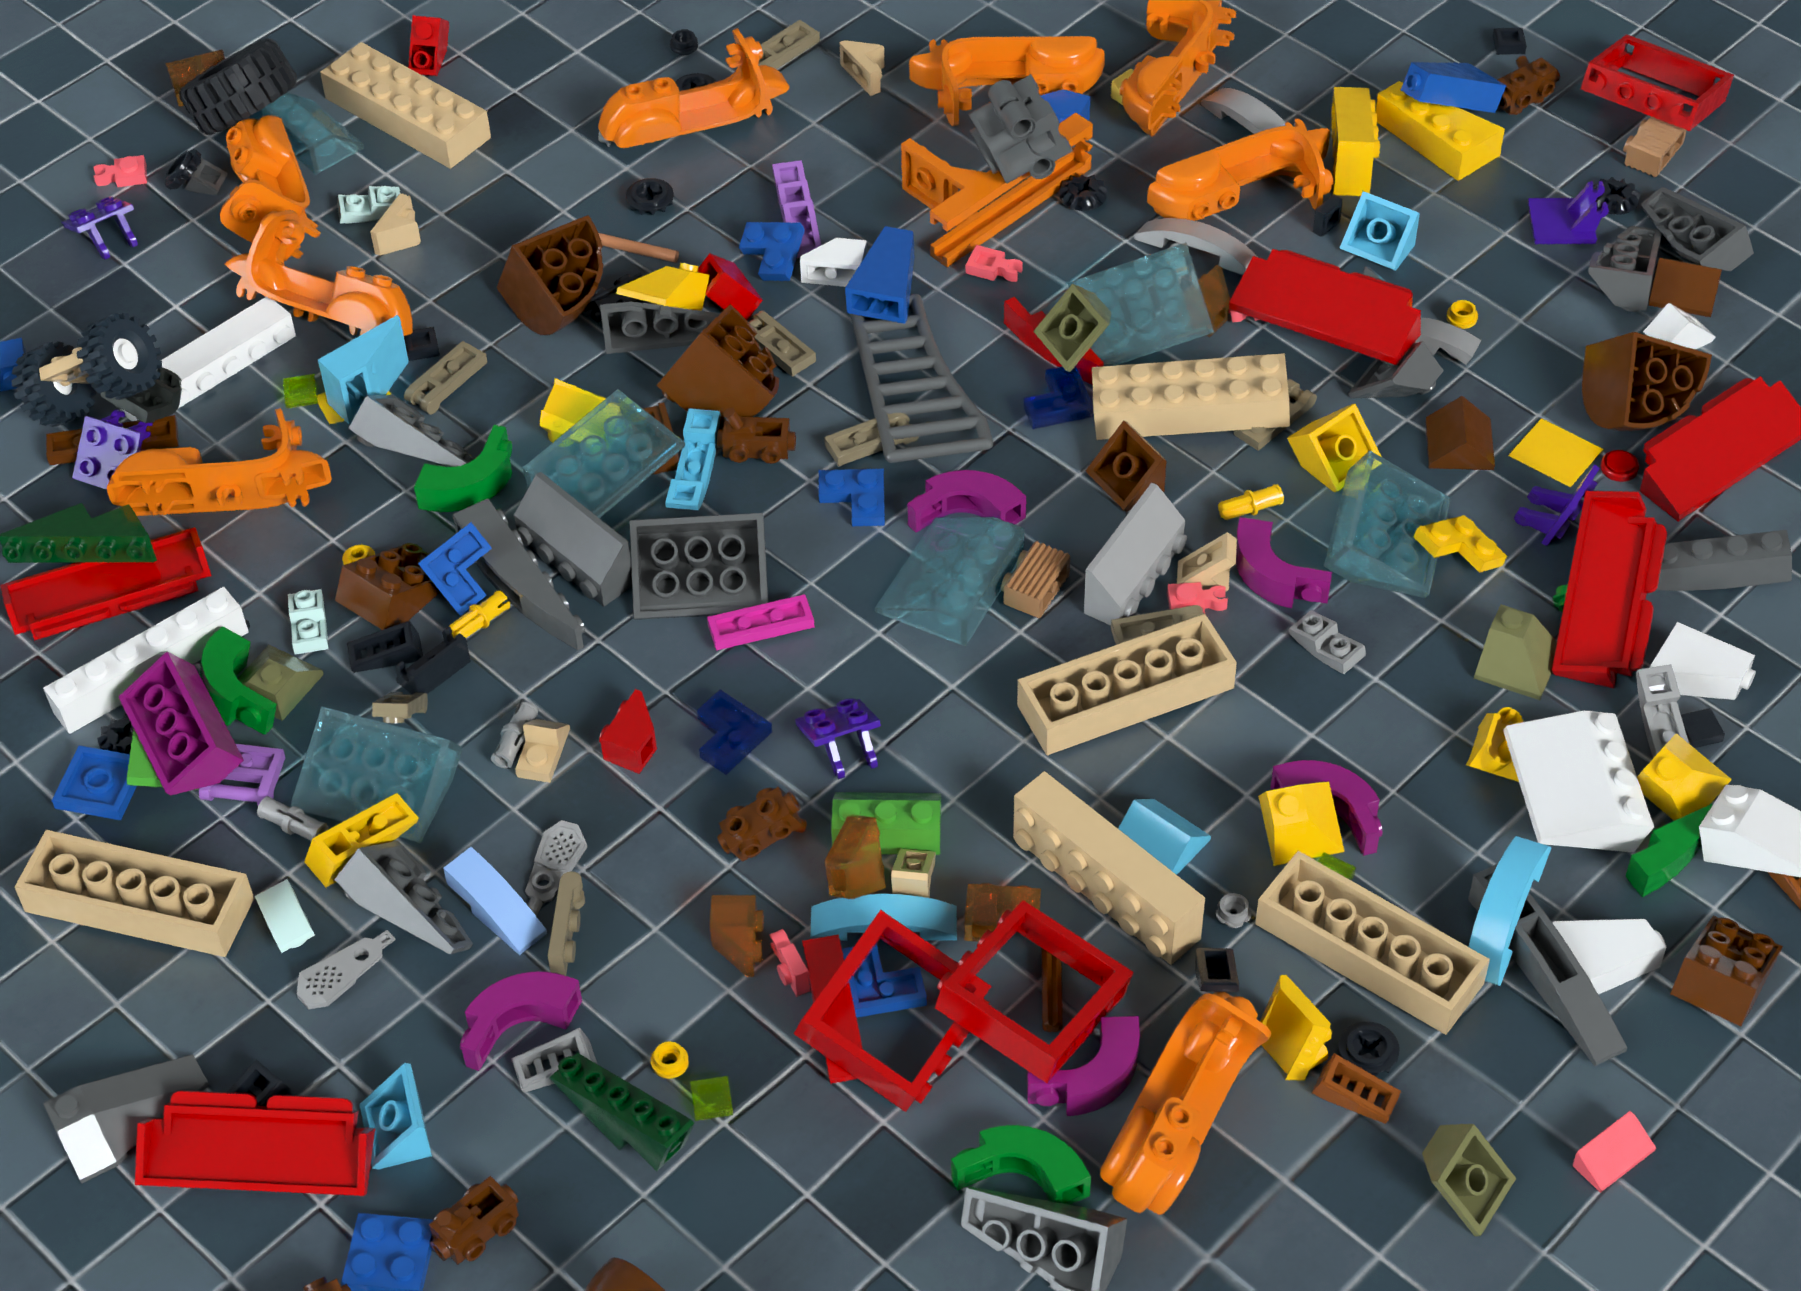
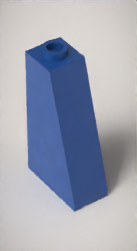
(1453, 85)
(884, 278)

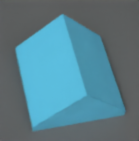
(1381, 231)
(1163, 833)
(397, 1119)

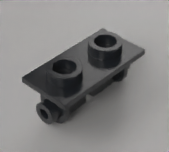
(609, 296)

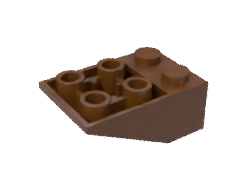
(386, 586)
(1726, 969)

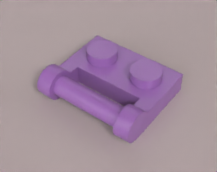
(259, 766)

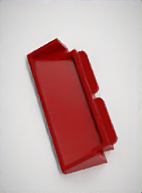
(1329, 304)
(1721, 446)
(101, 590)
(1605, 602)
(236, 1145)

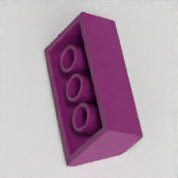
(180, 726)

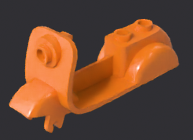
(1053, 62)
(1162, 82)
(660, 111)
(1214, 178)
(270, 180)
(351, 299)
(180, 483)
(1181, 1101)

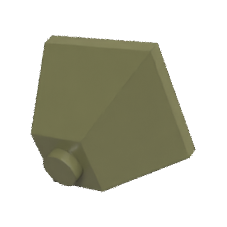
(1073, 325)
(1517, 653)
(280, 678)
(1467, 1173)

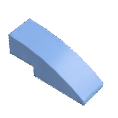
(494, 901)

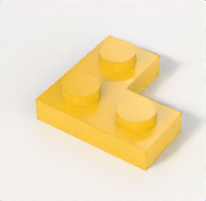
(1461, 536)

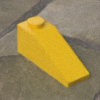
(373, 826)

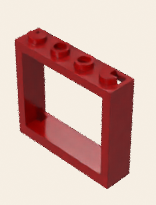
(1662, 65)
(1005, 1034)
(851, 1056)

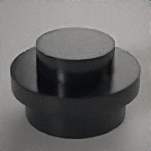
(683, 42)

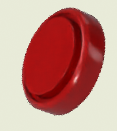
(1619, 465)

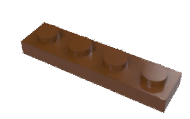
(64, 445)

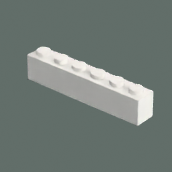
(229, 348)
(97, 684)

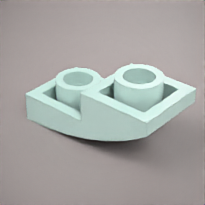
(366, 207)
(308, 621)
(284, 916)

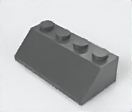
(574, 541)

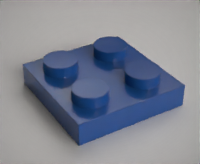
(95, 784)
(388, 1253)

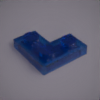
(1064, 404)
(737, 731)

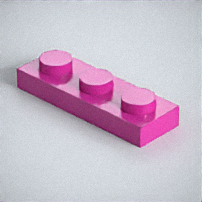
(760, 622)

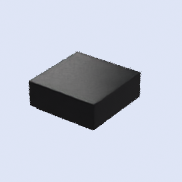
(1509, 41)
(1327, 215)
(422, 344)
(1702, 728)

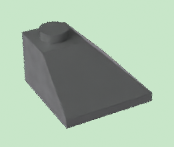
(1412, 375)

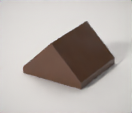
(1685, 286)
(1459, 437)
(1127, 467)

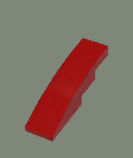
(1024, 324)
(822, 960)

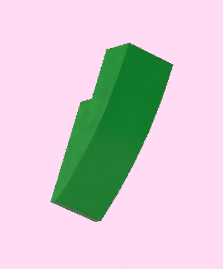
(1667, 853)

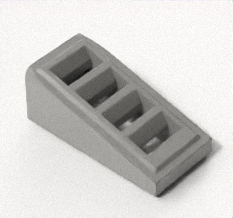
(551, 1050)

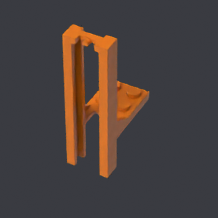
(938, 187)

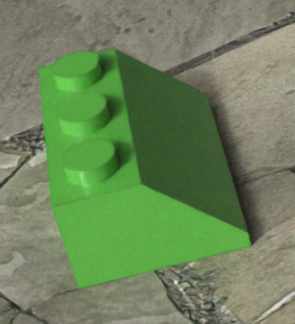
(902, 818)

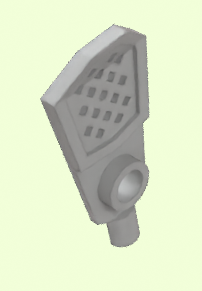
(557, 854)
(334, 975)

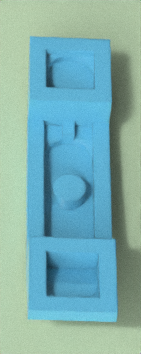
(695, 460)
(1504, 902)
(920, 914)

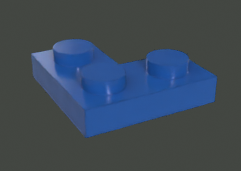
(777, 243)
(861, 488)
(448, 567)
(884, 992)

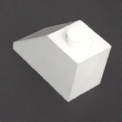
(833, 262)
(1679, 328)

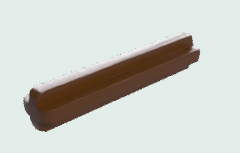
(1051, 993)

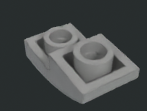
(1453, 340)
(1322, 640)

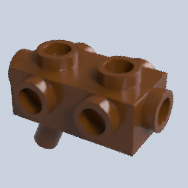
(1527, 84)
(755, 438)
(760, 823)
(473, 1220)

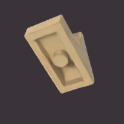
(863, 63)
(396, 227)
(1209, 563)
(541, 749)
(913, 872)

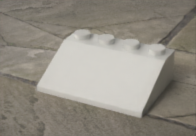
(1579, 781)

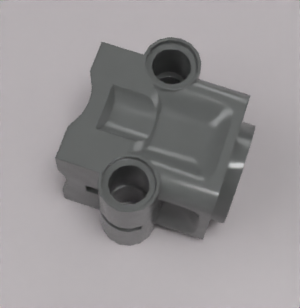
(1018, 131)

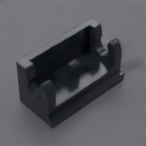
(435, 665)

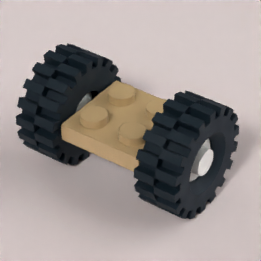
(111, 354)

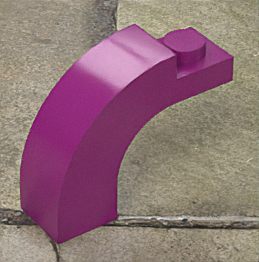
(966, 493)
(1270, 575)
(1351, 796)
(515, 1000)
(1100, 1079)

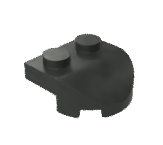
(155, 402)

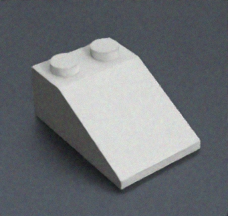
(1752, 832)

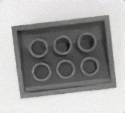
(698, 565)

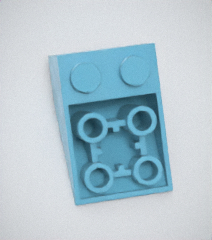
(364, 367)

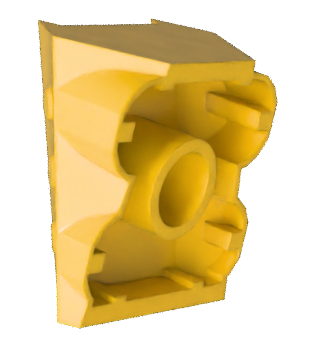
(566, 407)
(1490, 746)
(1295, 1029)

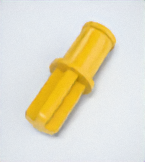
(1251, 502)
(480, 615)

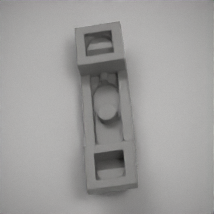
(1242, 108)
(1232, 252)
(1659, 706)

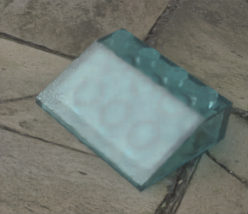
(1151, 305)
(606, 453)
(1377, 526)
(953, 576)
(364, 761)

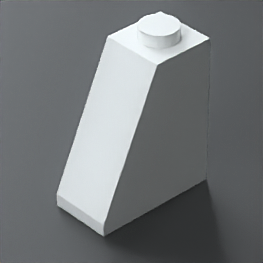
(1705, 664)
(1613, 949)

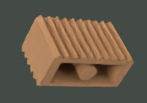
(1653, 146)
(1036, 579)

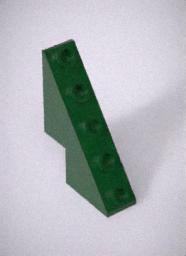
(79, 538)
(623, 1110)

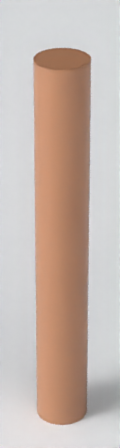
(639, 248)

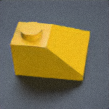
(670, 287)
(1333, 445)
(1681, 779)
(1301, 821)

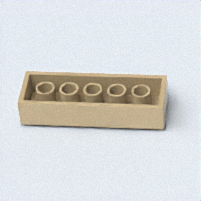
(406, 105)
(1192, 395)
(1126, 684)
(1108, 868)
(135, 893)
(1372, 942)

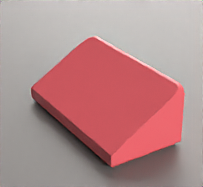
(1613, 1152)

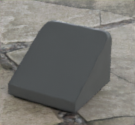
(206, 179)

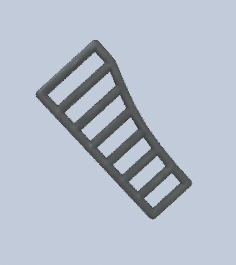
(944, 380)

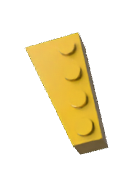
(1441, 133)
(1353, 140)

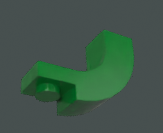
(465, 485)
(221, 661)
(1028, 1153)

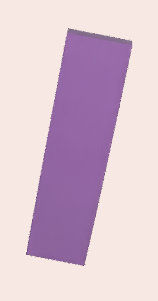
(796, 202)

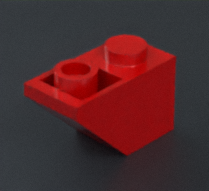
(428, 44)
(729, 286)
(630, 736)

